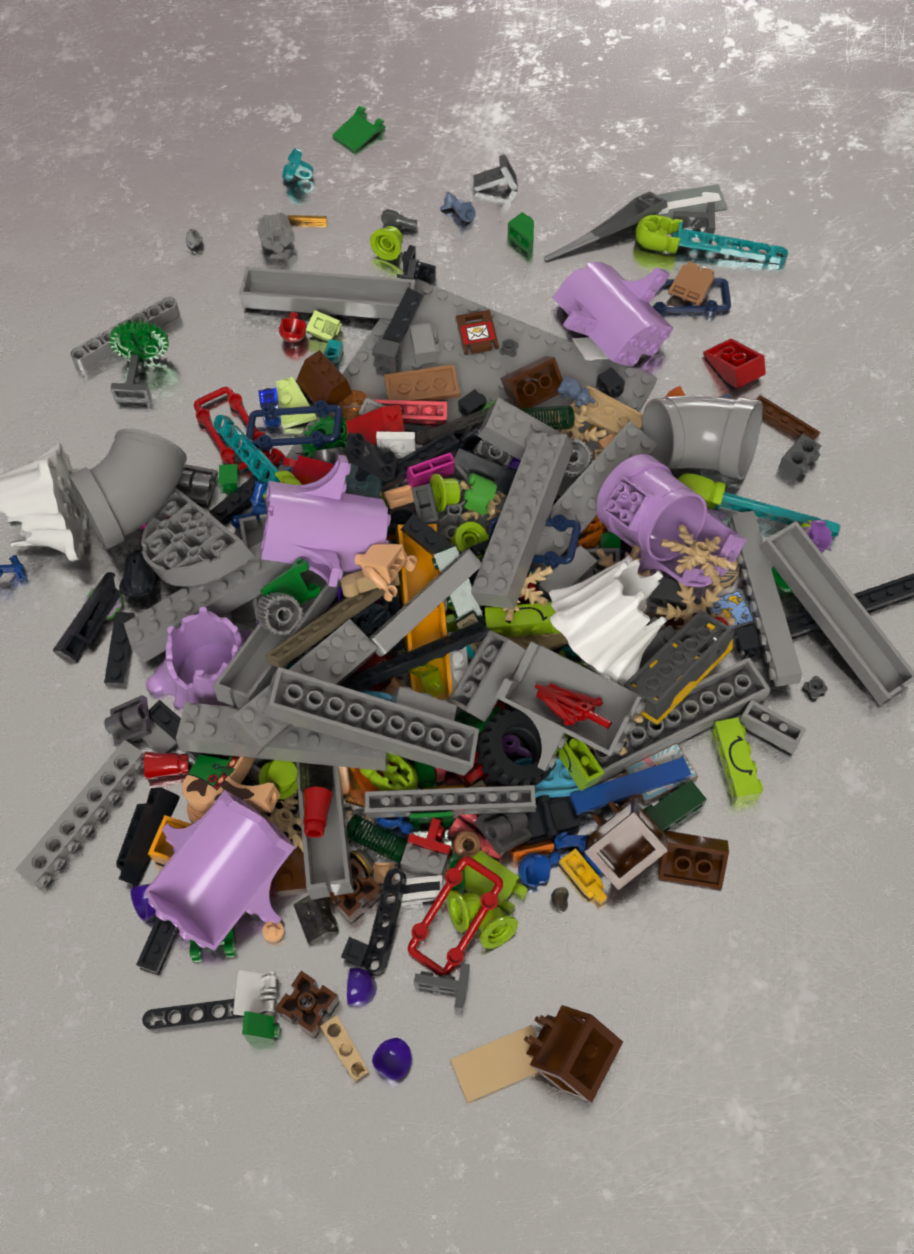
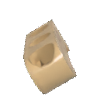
(358, 583)
(344, 1047)

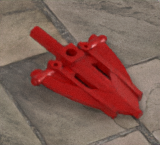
(571, 705)

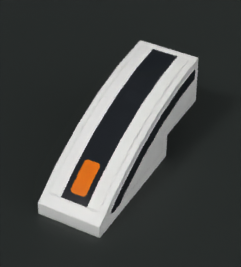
(418, 890)

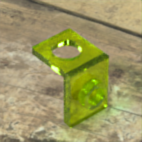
(430, 679)

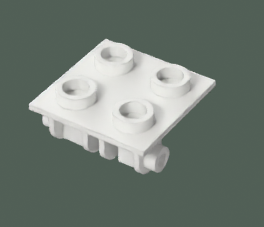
(589, 349)
(255, 993)

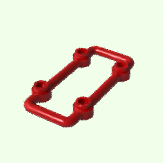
(204, 418)
(488, 901)

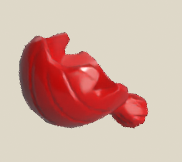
(292, 328)

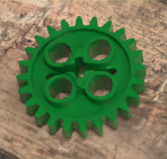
(139, 340)
(326, 428)

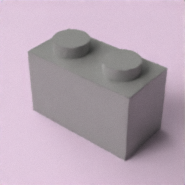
(423, 343)
(423, 861)

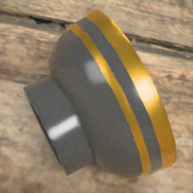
(365, 858)

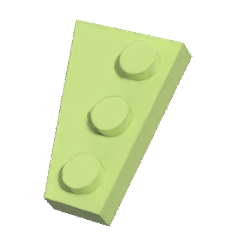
(291, 396)

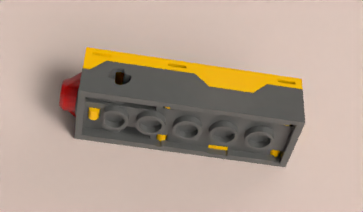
(681, 664)

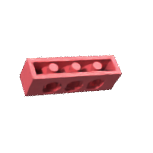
(420, 411)

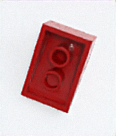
(736, 362)
(379, 420)

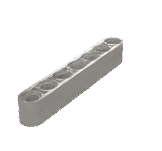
(99, 346)
(425, 602)

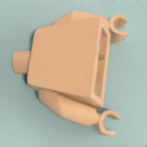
(382, 565)

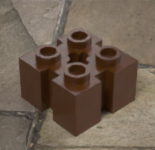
(366, 892)
(293, 1006)

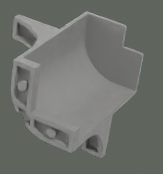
(547, 667)

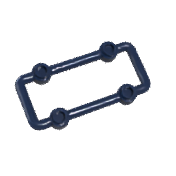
(710, 308)
(317, 438)
(551, 558)

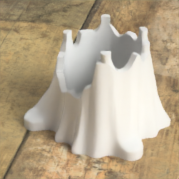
(45, 504)
(607, 618)

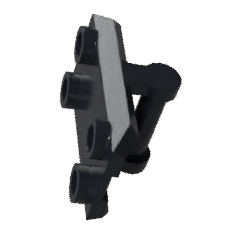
(370, 459)
(551, 819)

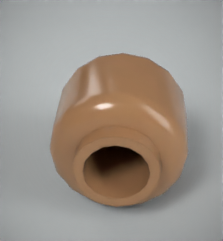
(472, 846)

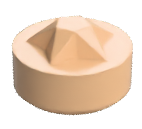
(272, 932)

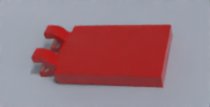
(307, 469)

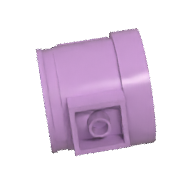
(649, 505)

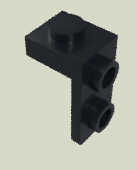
(427, 270)

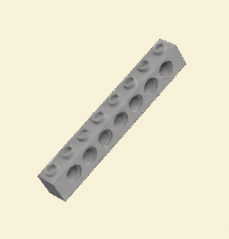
(455, 800)
(70, 818)

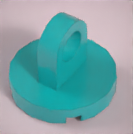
(296, 166)

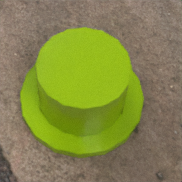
(387, 242)
(445, 491)
(472, 532)
(283, 776)
(462, 909)
(497, 928)

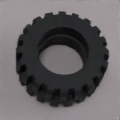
(494, 759)

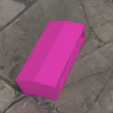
(421, 473)

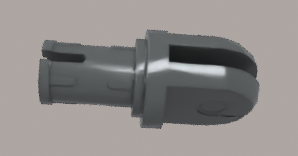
(397, 219)

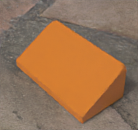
(591, 540)
(522, 850)

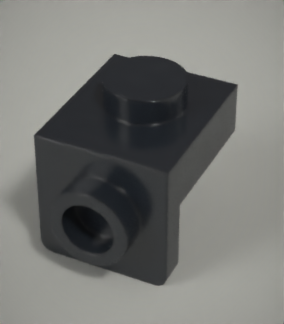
(413, 269)

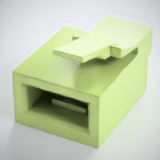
(323, 326)

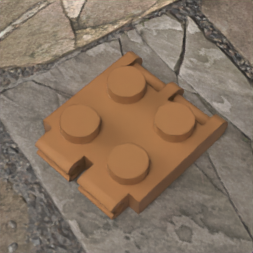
(692, 283)

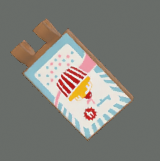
(668, 754)

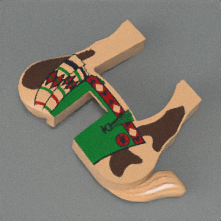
(214, 775)

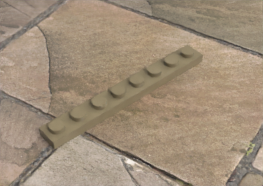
(321, 627)

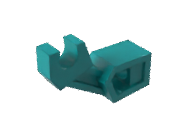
(334, 347)

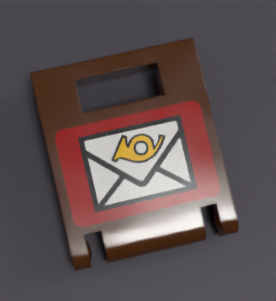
(477, 334)

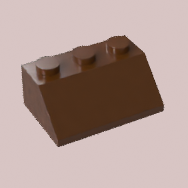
(322, 380)
(533, 383)
(694, 860)

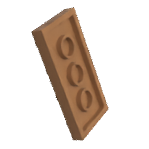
(423, 384)

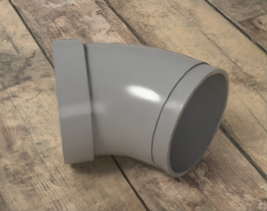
(704, 432)
(128, 483)

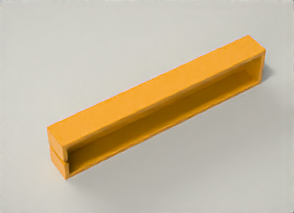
(434, 624)

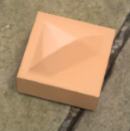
(380, 871)

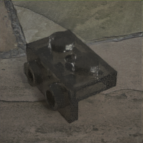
(315, 776)
(315, 918)

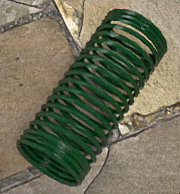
(564, 424)
(353, 826)

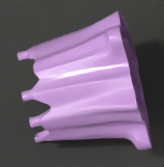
(196, 658)

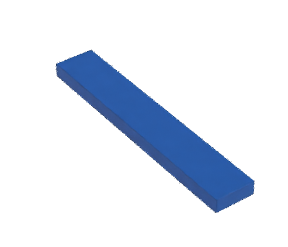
(630, 785)

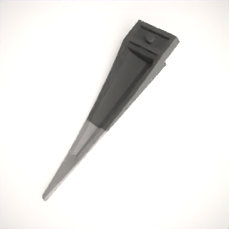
(629, 215)

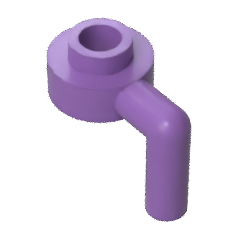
(515, 748)

